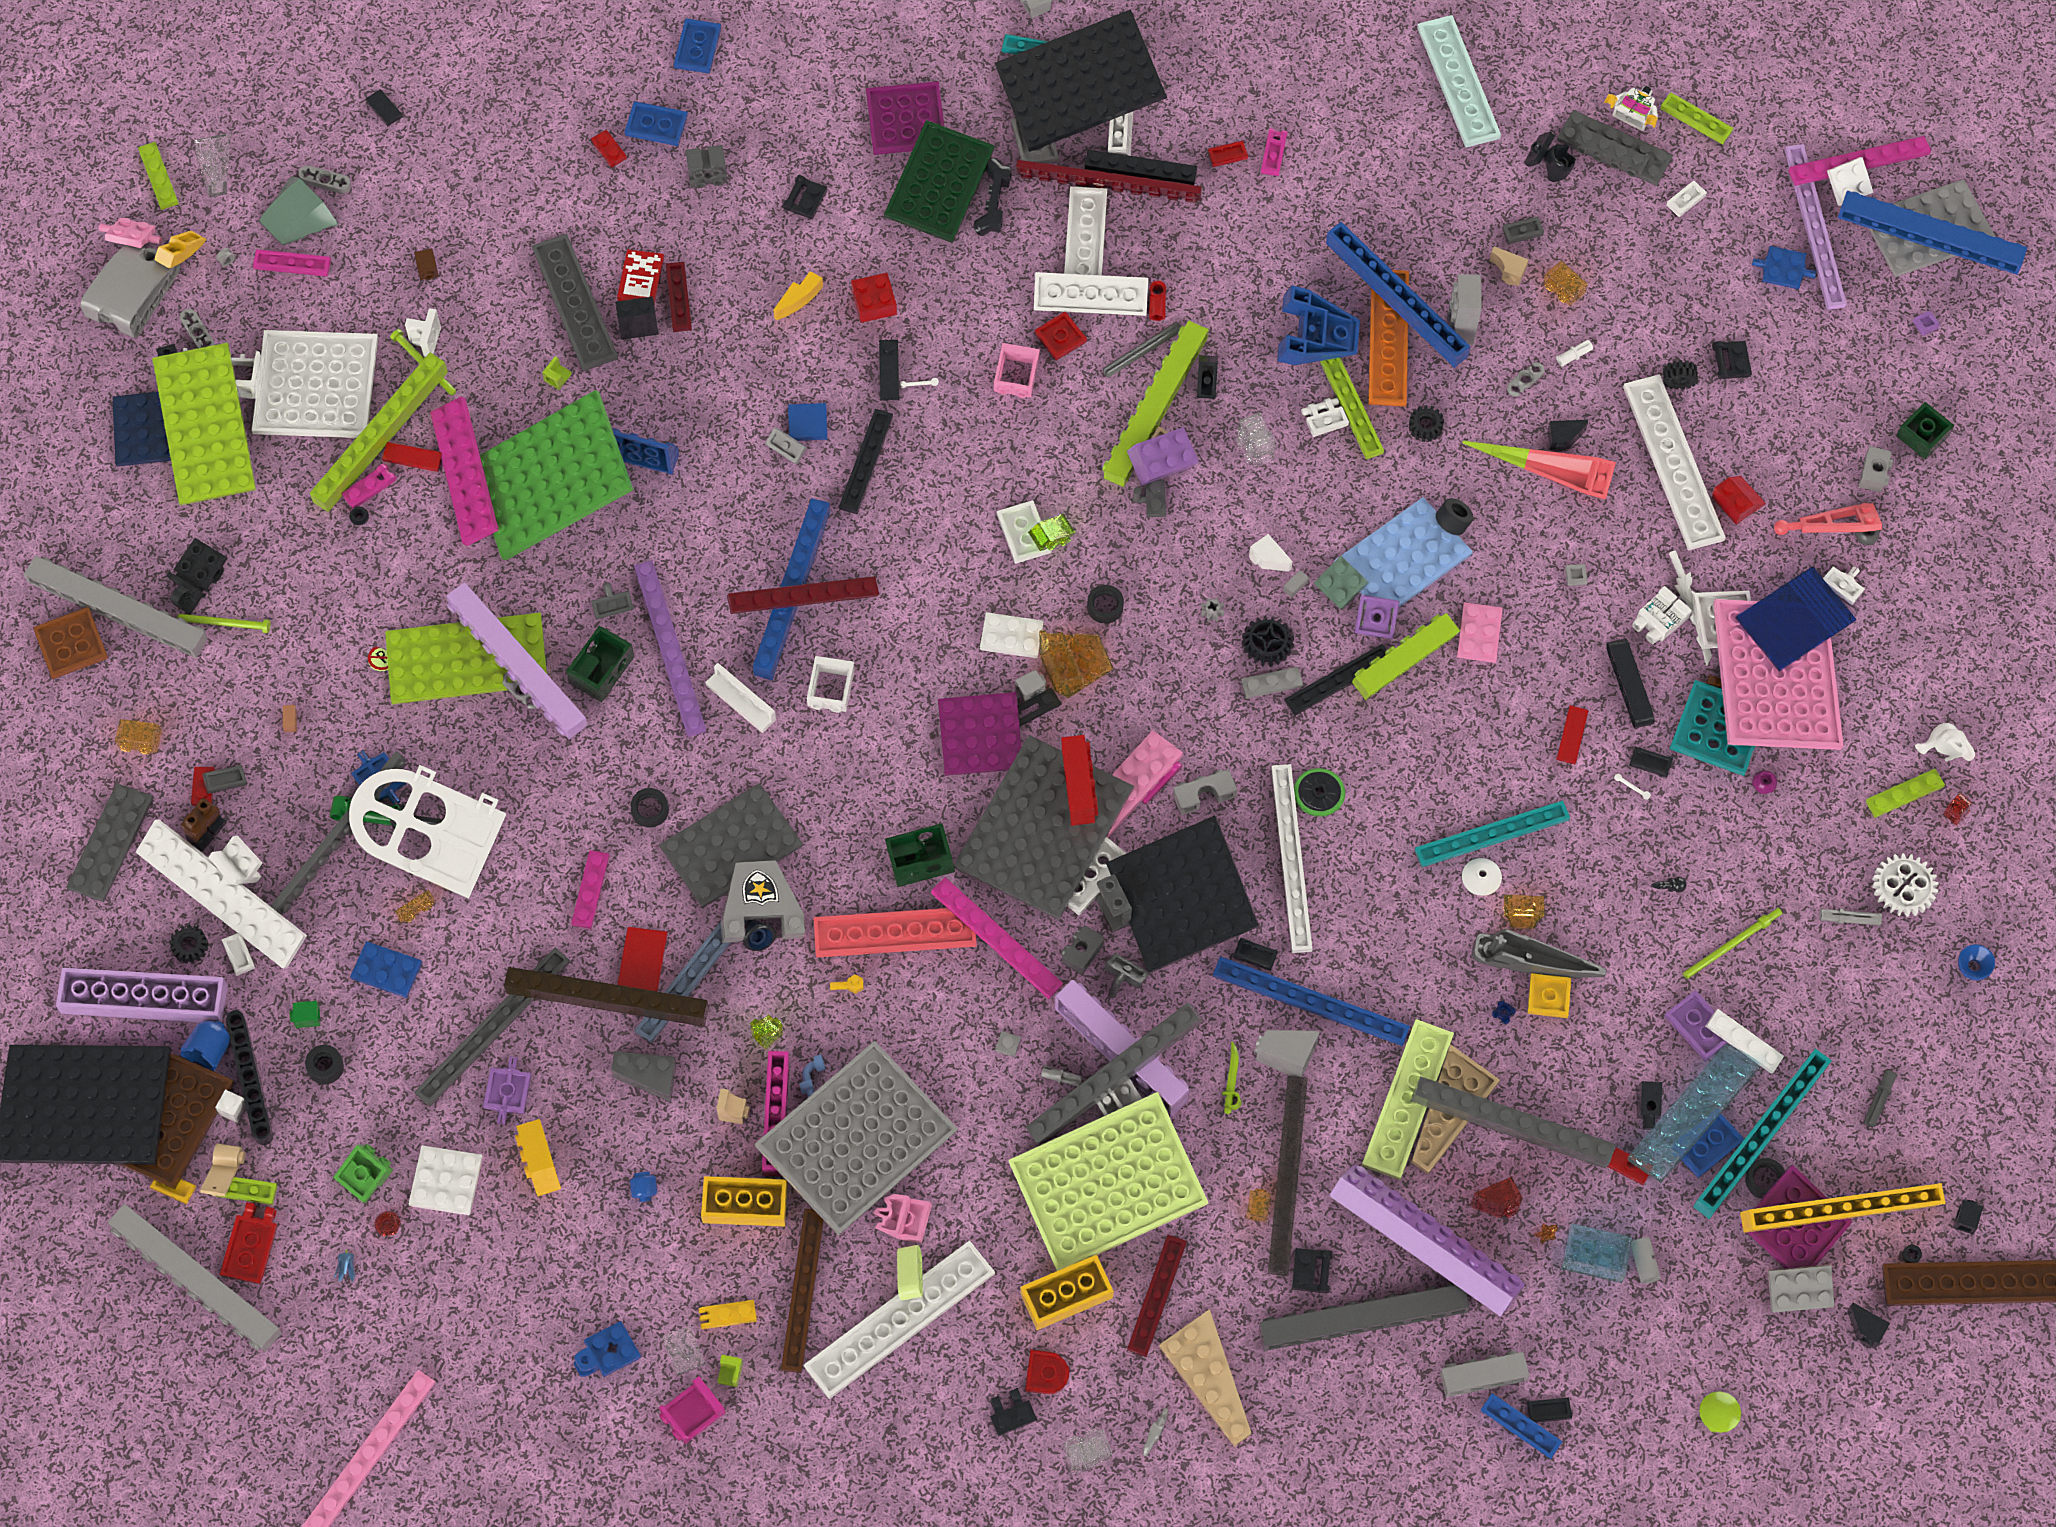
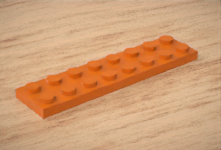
(1387, 352)

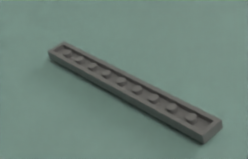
(325, 849)
(484, 1035)

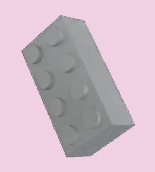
(1465, 306)

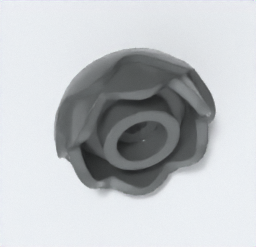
(1867, 539)

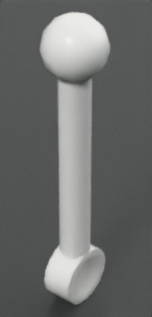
(934, 382)
(1646, 795)

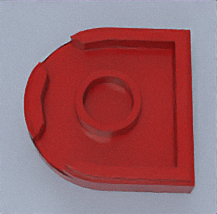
(1046, 1372)

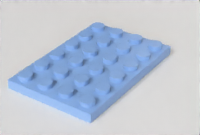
(1406, 554)

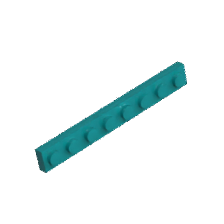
(1492, 834)

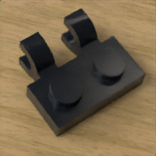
(1014, 1417)

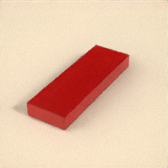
(412, 456)
(1572, 735)

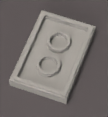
(1042, 155)

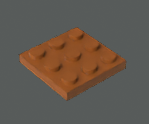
(70, 642)

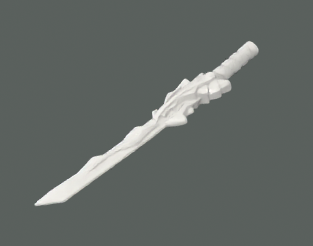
(1684, 582)

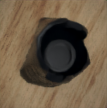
(1558, 162)

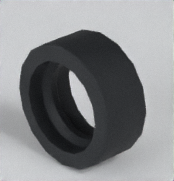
(1109, 591)
(650, 821)
(1761, 1163)

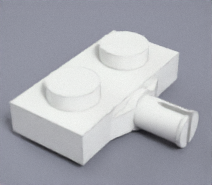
(1844, 584)

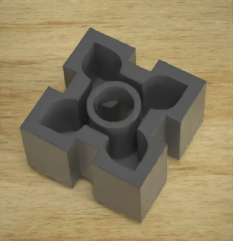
(706, 166)

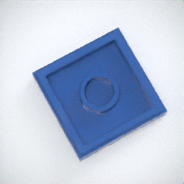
(808, 421)

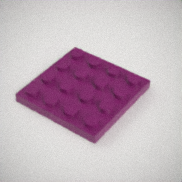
(900, 113)
(979, 733)
(1801, 1243)

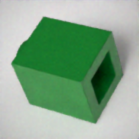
(305, 1014)

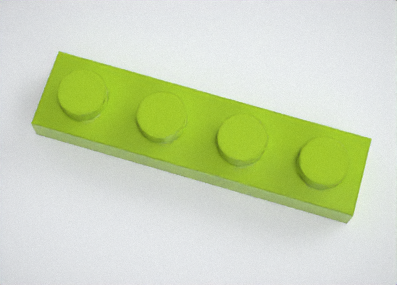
(1696, 118)
(158, 175)
(1905, 793)

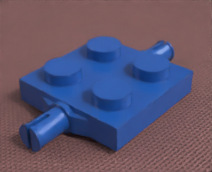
(1784, 267)
(372, 766)

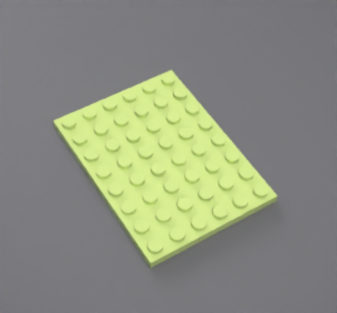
(1108, 1182)

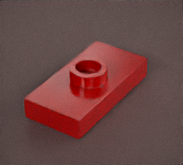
(1227, 153)
(1620, 1164)

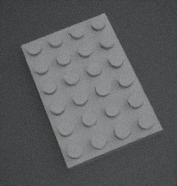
(1948, 203)

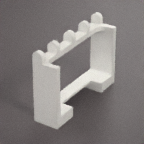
(247, 388)

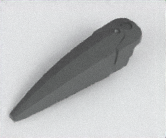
(1528, 955)

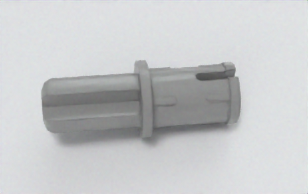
(1061, 1075)

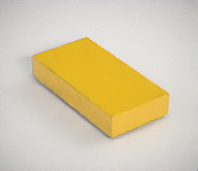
(182, 1192)

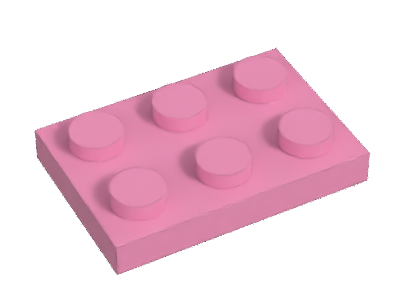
(1479, 632)

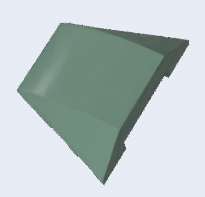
(296, 213)

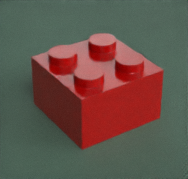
(874, 297)

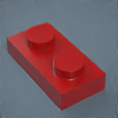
(608, 148)
(198, 788)

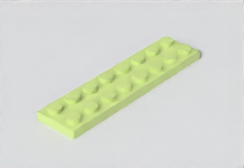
(1401, 1117)

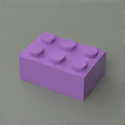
(1162, 456)

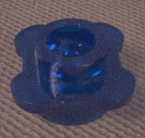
(1503, 1006)

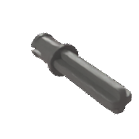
(1880, 1098)

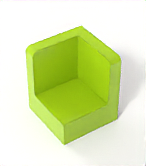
(556, 374)
(730, 1370)

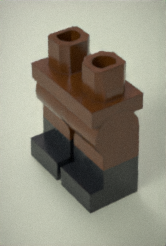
(202, 819)

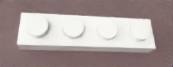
(1744, 1041)

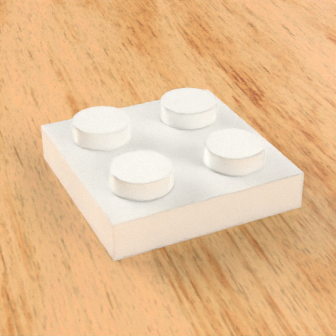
(1850, 177)

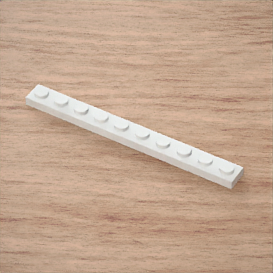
(1291, 858)

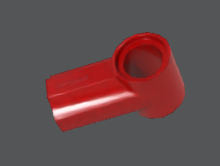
(1157, 302)

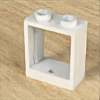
(832, 666)

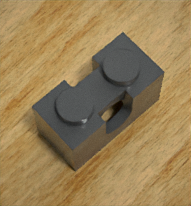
(1080, 960)

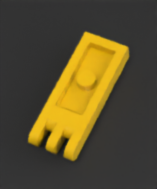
(728, 1314)

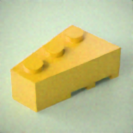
(538, 1157)

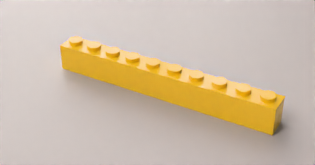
(1842, 1208)

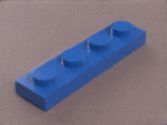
(1521, 1425)

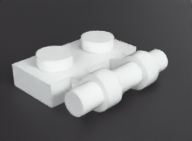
(1327, 421)

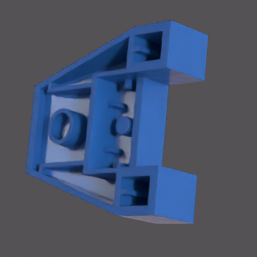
(1323, 329)

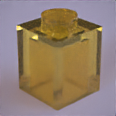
(1258, 1205)

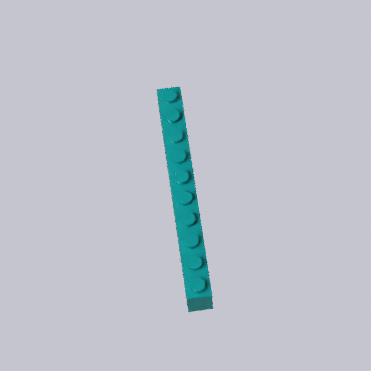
(1762, 1134)

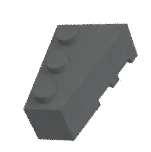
(645, 1071)

